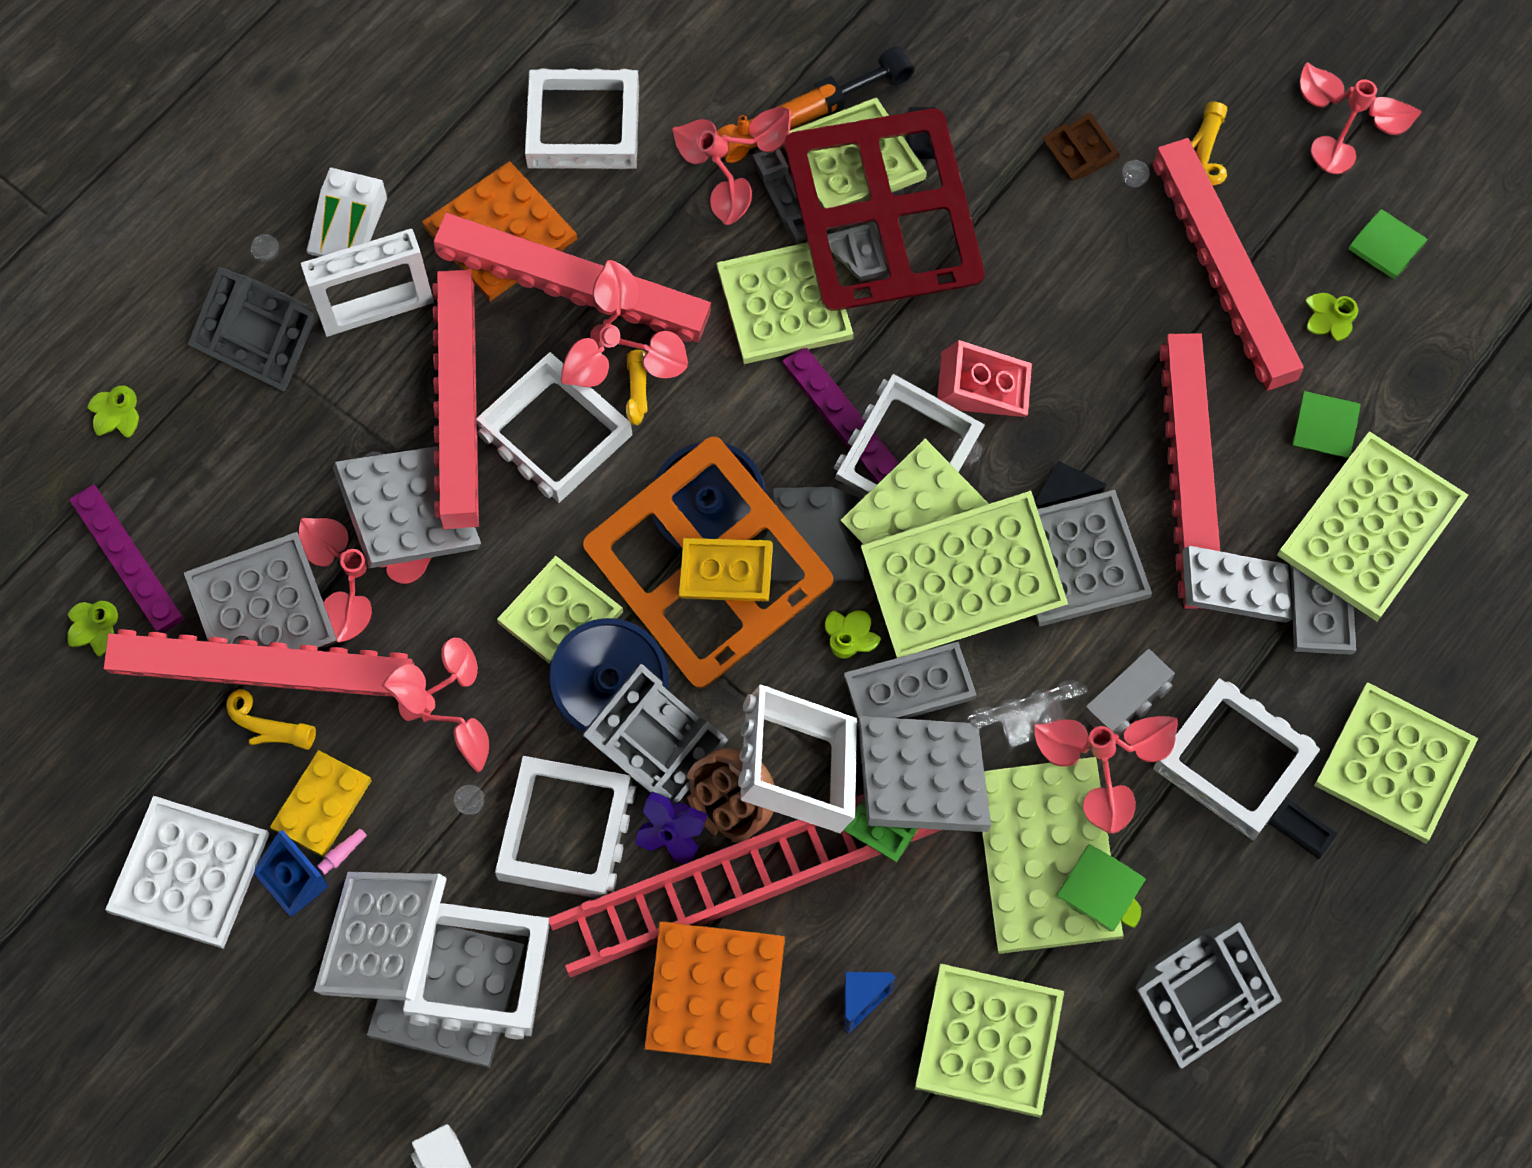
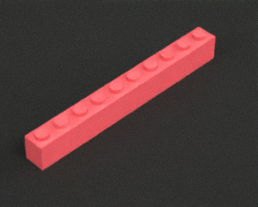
(1227, 265)
(565, 276)
(457, 400)
(1189, 448)
(250, 664)

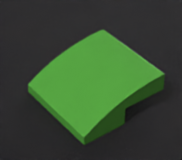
(1387, 244)
(1326, 424)
(886, 840)
(1100, 887)

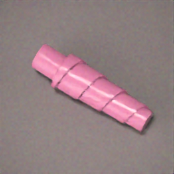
(341, 852)

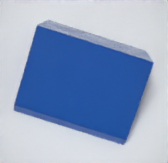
(289, 875)
(863, 994)

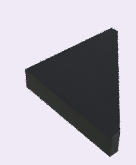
(1066, 485)

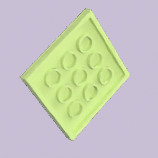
(839, 170)
(779, 304)
(912, 495)
(1396, 762)
(990, 1040)

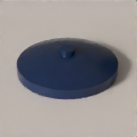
(709, 498)
(595, 663)

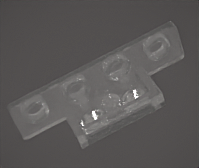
(1022, 715)

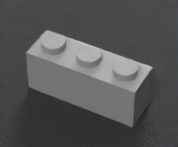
(1130, 694)

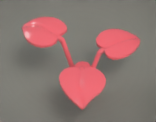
(1323, 87)
(700, 140)
(584, 363)
(324, 541)
(408, 687)
(1065, 739)

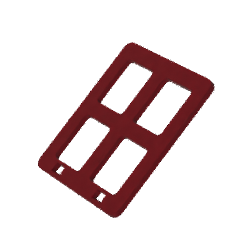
(883, 208)

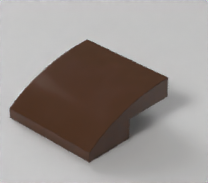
(1081, 147)

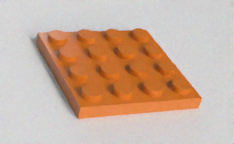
(510, 205)
(715, 992)

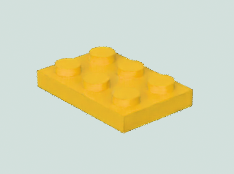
(726, 569)
(321, 803)

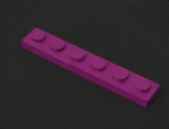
(838, 411)
(126, 559)

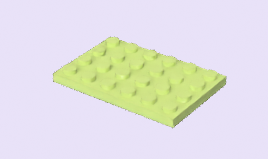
(1372, 526)
(964, 574)
(1031, 850)

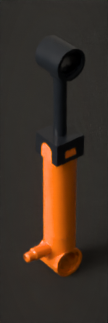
(823, 100)

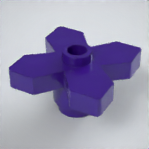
(671, 826)

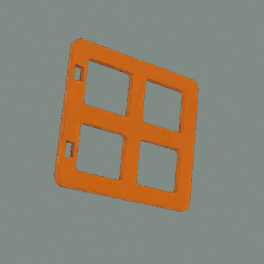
(650, 607)

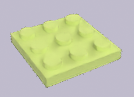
(555, 606)

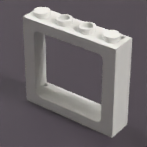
(583, 155)
(362, 261)
(523, 393)
(919, 400)
(813, 720)
(1245, 821)
(556, 879)
(484, 1021)

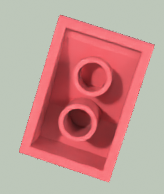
(984, 381)

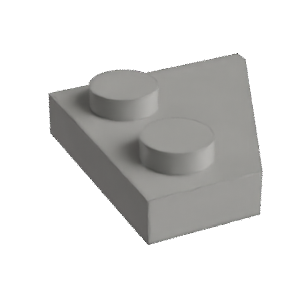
(859, 251)

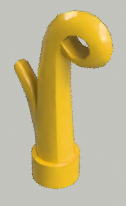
(1213, 117)
(637, 404)
(270, 730)

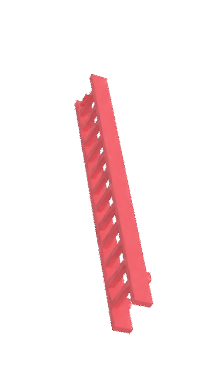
(712, 912)

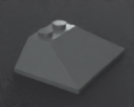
(253, 327)
(817, 518)
(652, 735)
(1206, 990)

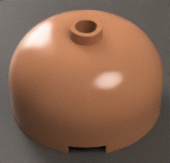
(717, 777)

